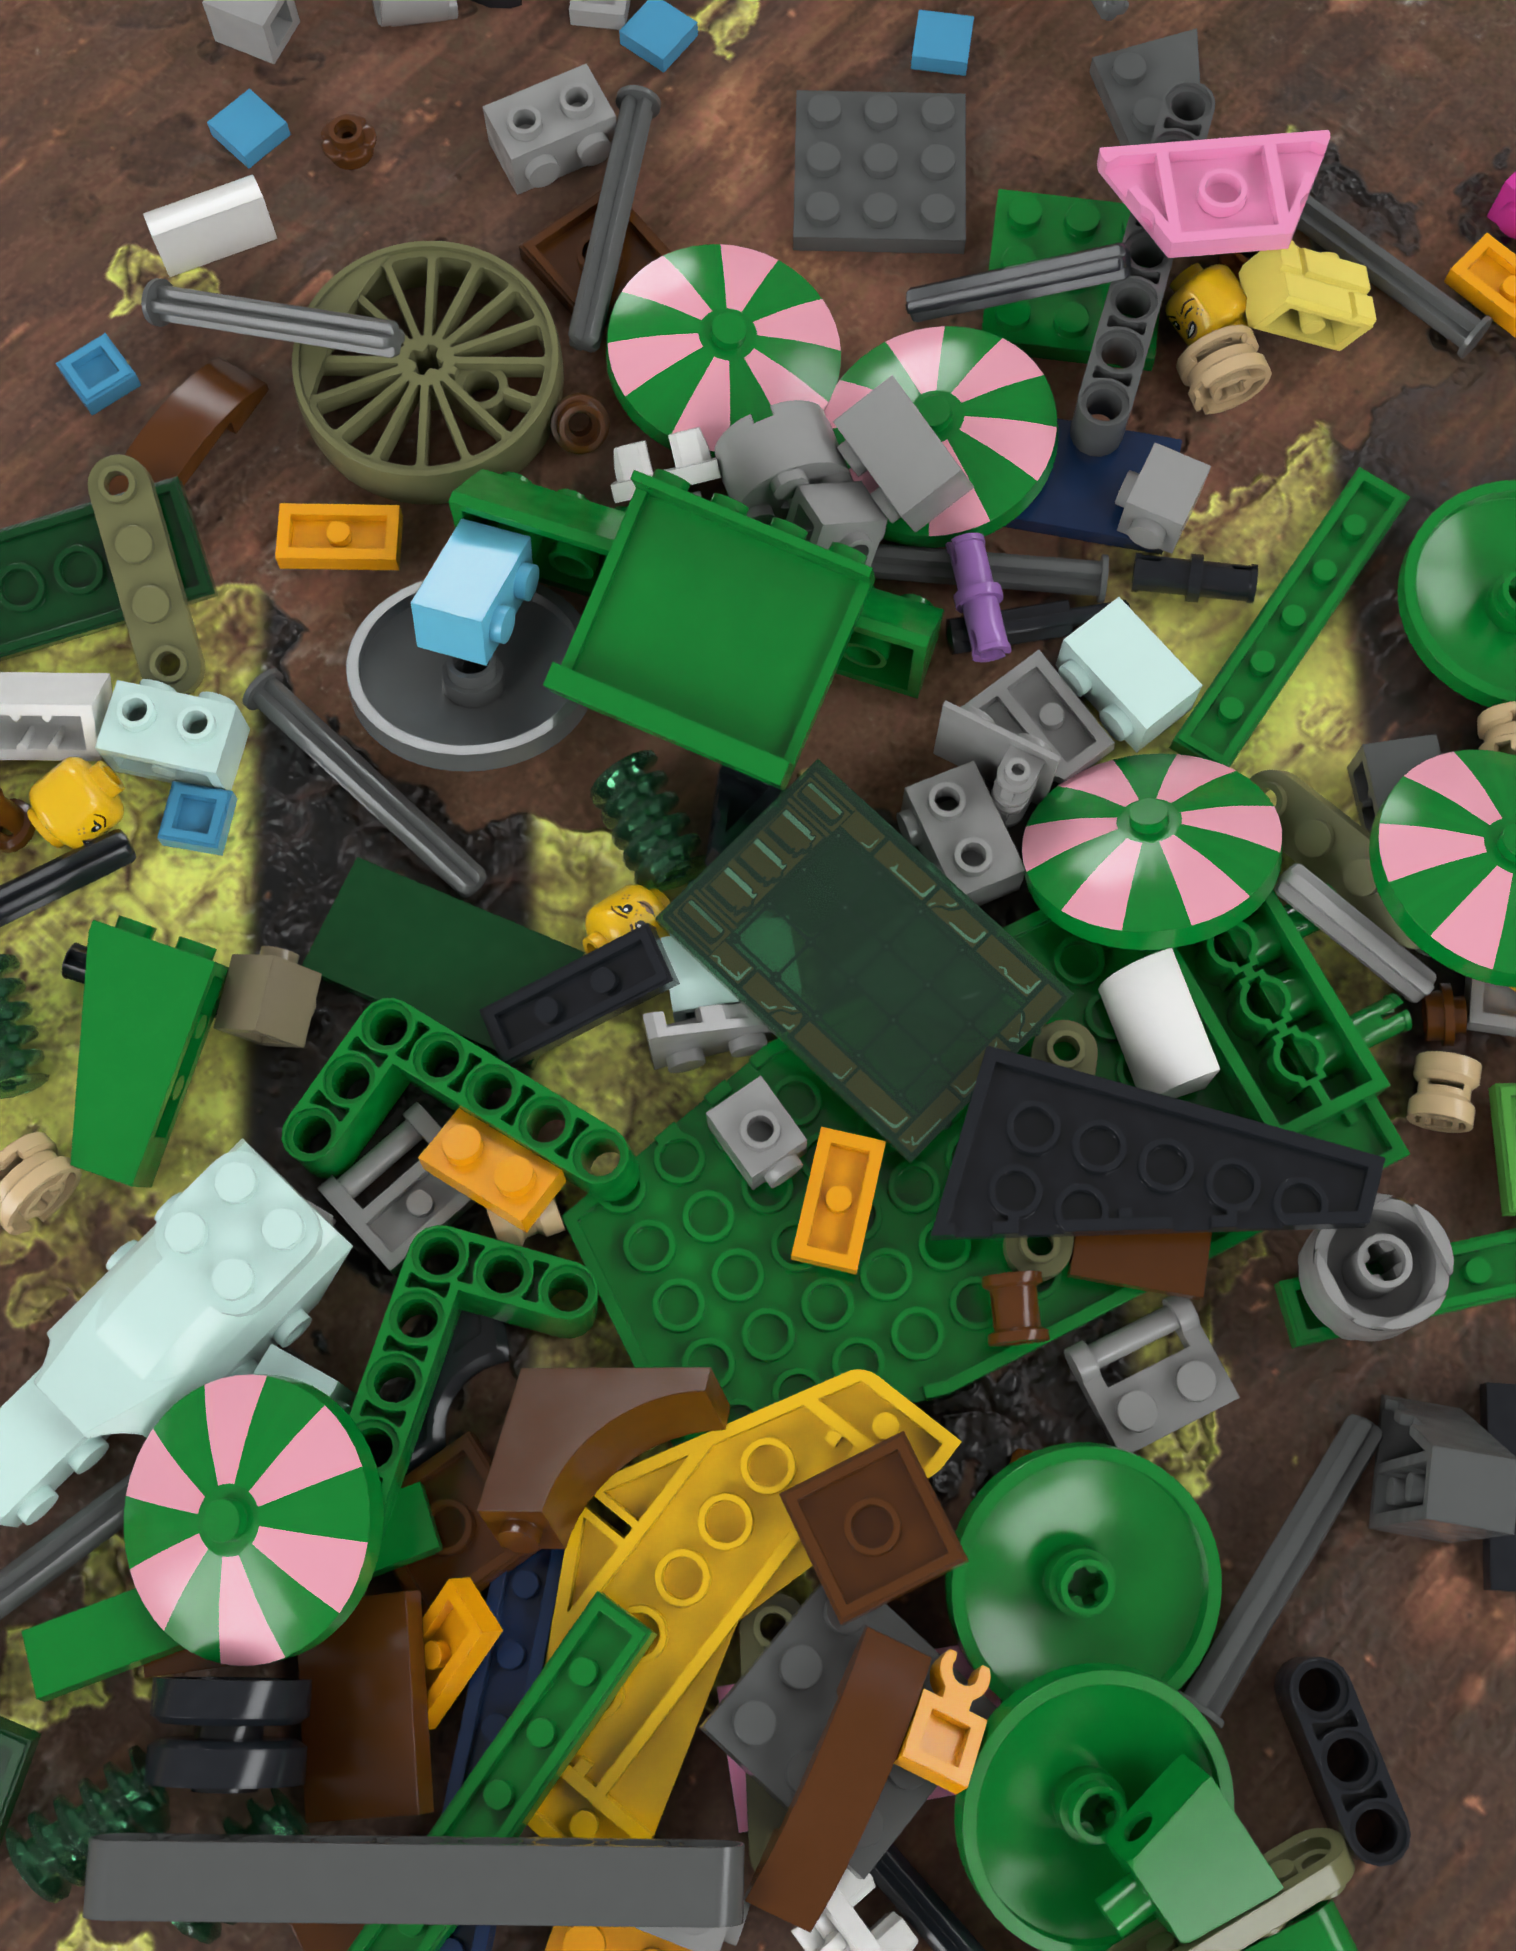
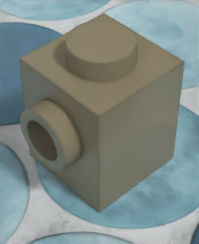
(268, 998)

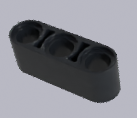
(1367, 1783)

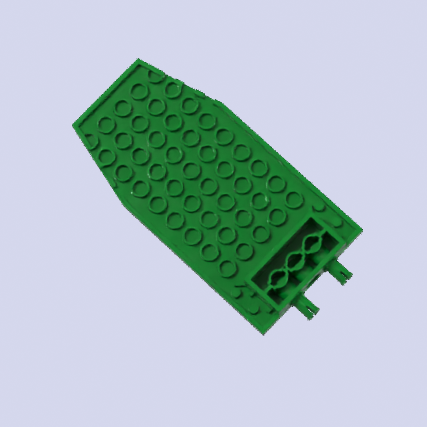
(705, 1266)

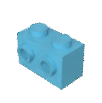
(474, 592)

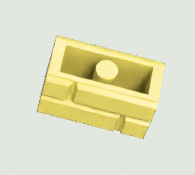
(1307, 296)

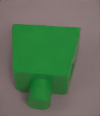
(1184, 1858)

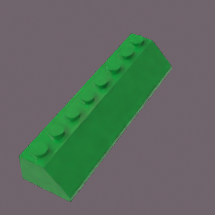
(575, 535)

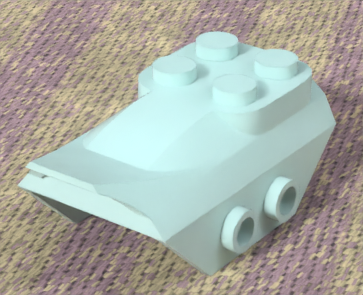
(193, 1298)

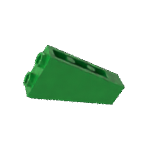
(138, 1045)

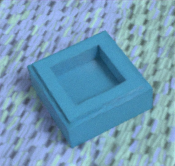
(658, 33)
(942, 42)
(249, 128)
(98, 374)
(197, 818)

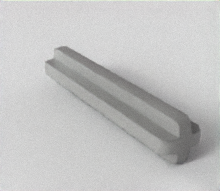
(1355, 933)

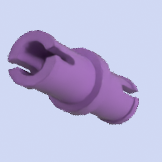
(978, 597)

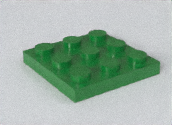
(1047, 226)

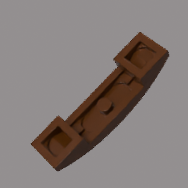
(193, 421)
(841, 1781)

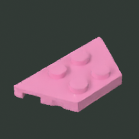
(1218, 190)

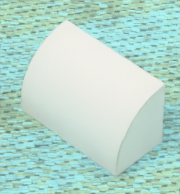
(210, 225)
(52, 714)
(1159, 1026)

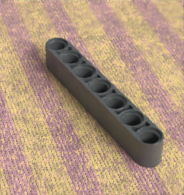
(1122, 340)

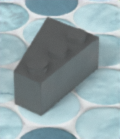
(1440, 1475)

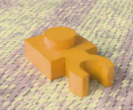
(942, 1730)

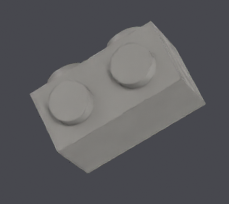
(551, 129)
(902, 456)
(962, 833)

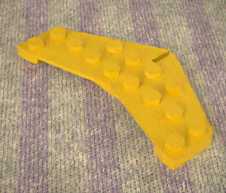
(698, 1560)

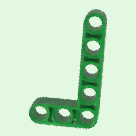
(467, 1087)
(443, 1299)

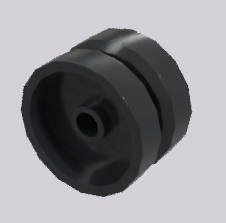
(228, 1736)

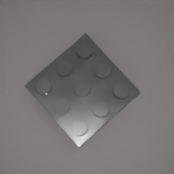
(880, 172)
(784, 1703)

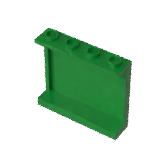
(714, 628)

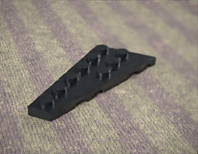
(1100, 1157)

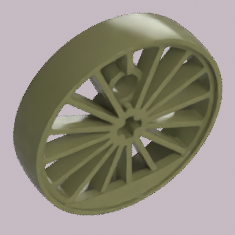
(432, 369)

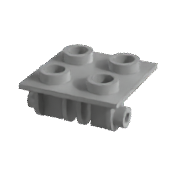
(1016, 764)

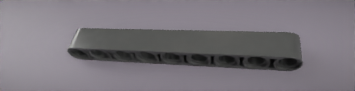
(414, 1880)

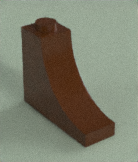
(576, 1431)

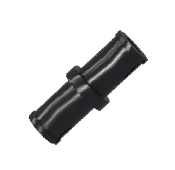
(1194, 578)

